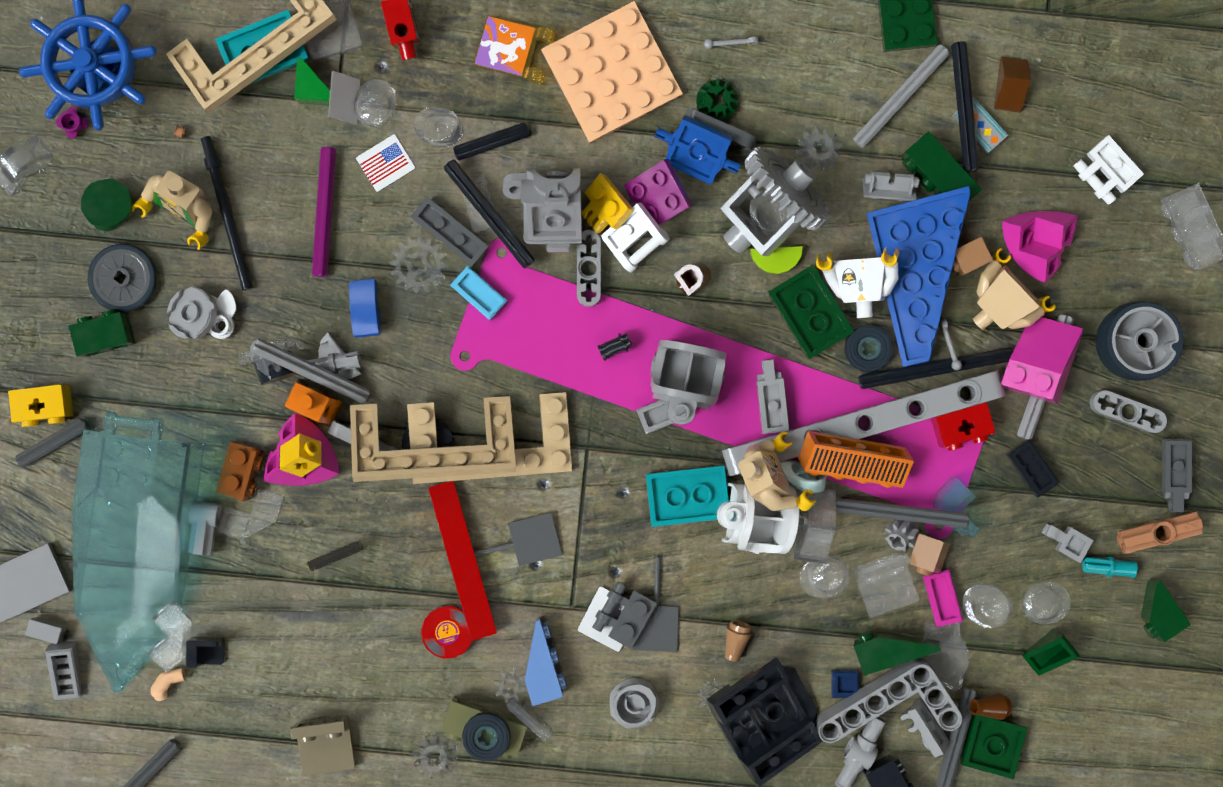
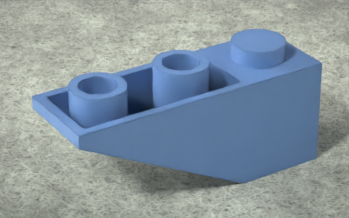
(541, 674)

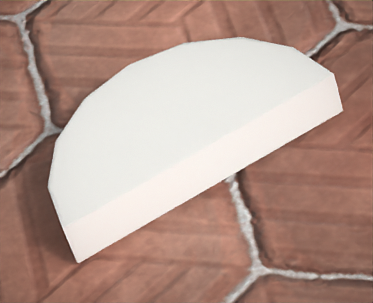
(328, 346)

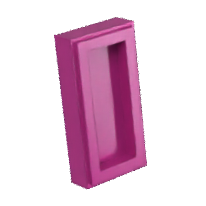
(942, 598)

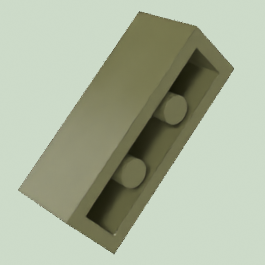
(462, 710)

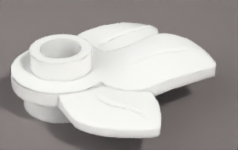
(226, 309)

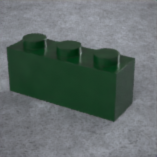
(936, 167)

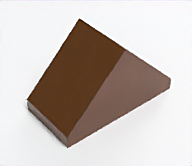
(1012, 84)

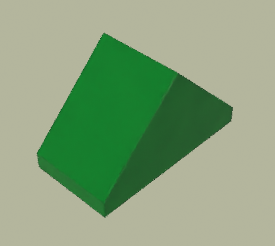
(309, 87)

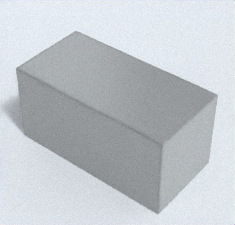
(45, 630)

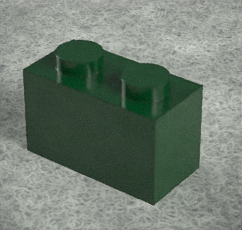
(101, 334)

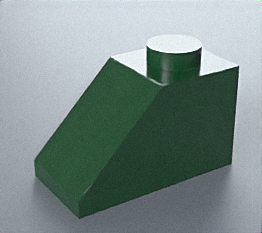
(1161, 613)

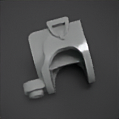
(550, 208)
(686, 377)

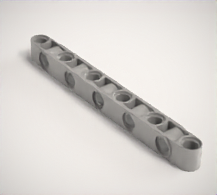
(883, 416)

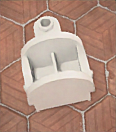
(754, 525)

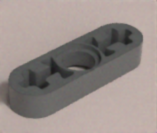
(740, 138)

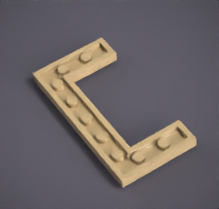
(217, 88)
(551, 458)
(375, 465)

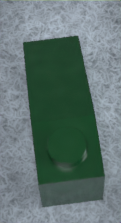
(888, 650)

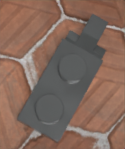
(1176, 472)

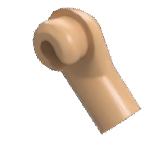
(160, 687)

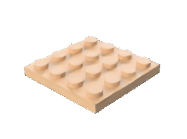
(611, 72)

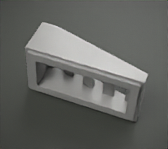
(71, 652)

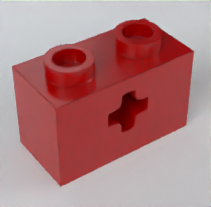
(978, 421)

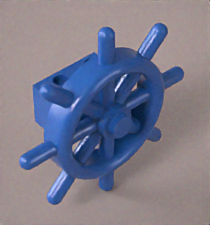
(94, 66)

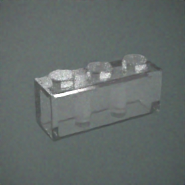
(1194, 227)

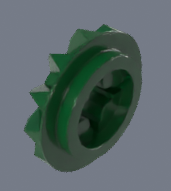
(714, 87)

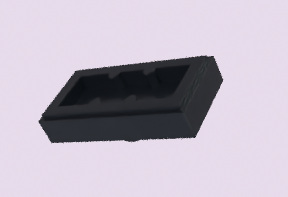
(1032, 468)

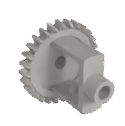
(788, 186)

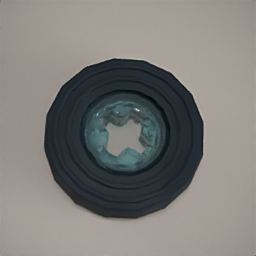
(868, 362)
(492, 724)

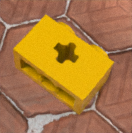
(25, 404)

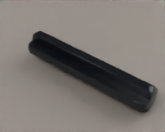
(491, 141)

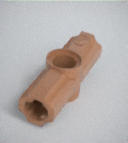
(1174, 529)

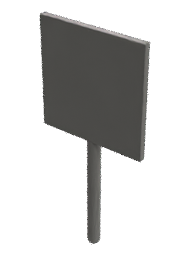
(532, 539)
(662, 626)

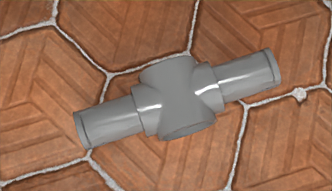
(860, 752)

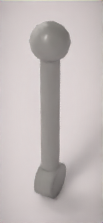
(708, 43)
(956, 364)

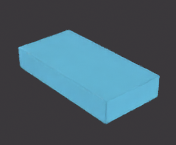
(478, 293)

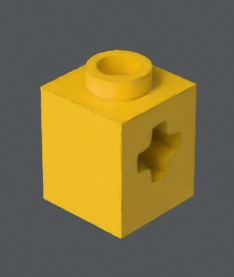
(300, 455)

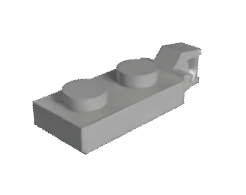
(771, 399)

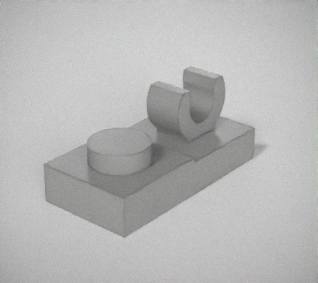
(931, 732)

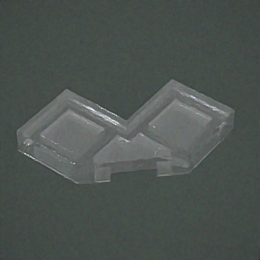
(263, 514)
(177, 627)

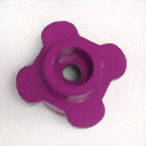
(71, 115)

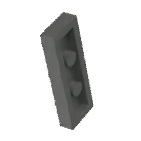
(449, 231)

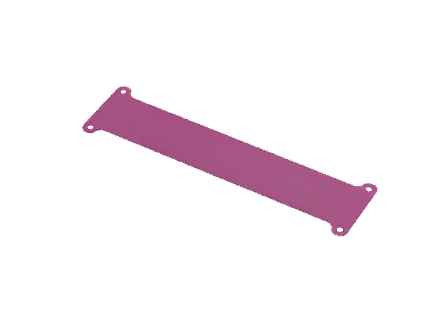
(557, 339)

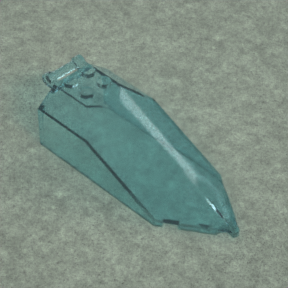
(130, 538)

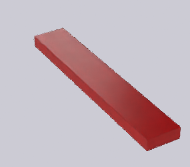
(462, 560)

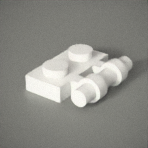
(1114, 165)

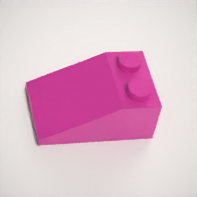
(1042, 360)

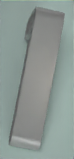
(888, 699)

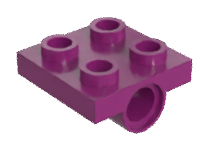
(659, 192)

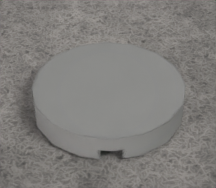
(191, 313)

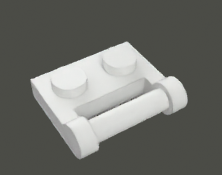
(631, 231)

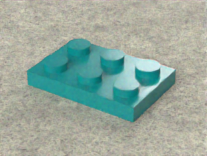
(239, 41)
(686, 495)

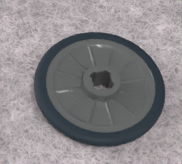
(136, 287)

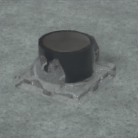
(268, 371)

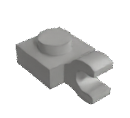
(1070, 542)

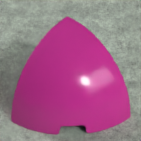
(1039, 240)
(329, 464)

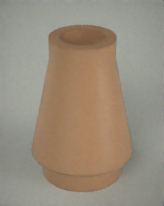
(737, 637)

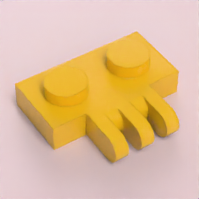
(606, 205)

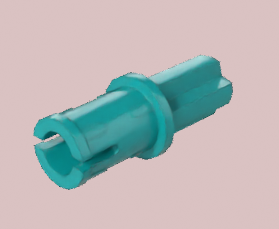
(1109, 566)

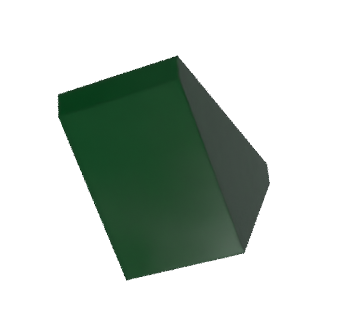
(1050, 652)

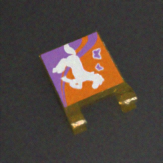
(510, 48)

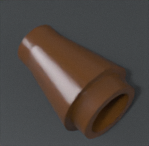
(992, 706)

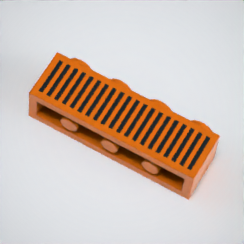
(855, 459)

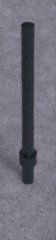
(213, 164)

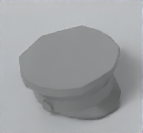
(634, 703)

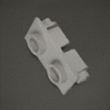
(877, 186)

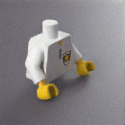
(861, 279)

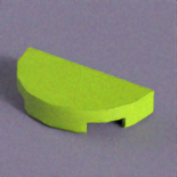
(779, 261)

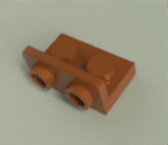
(240, 471)

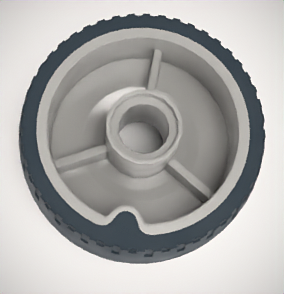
(1119, 344)

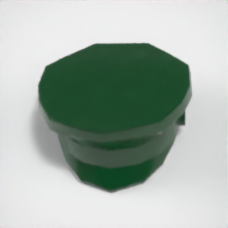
(106, 204)

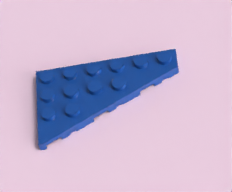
(928, 240)

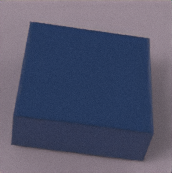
(844, 683)

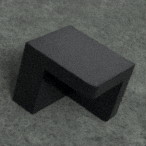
(204, 651)

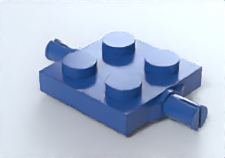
(698, 149)

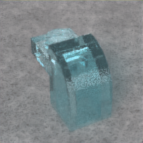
(955, 497)

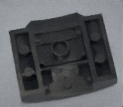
(766, 719)

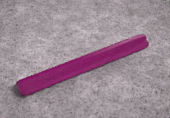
(323, 212)

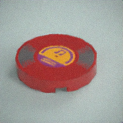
(446, 632)

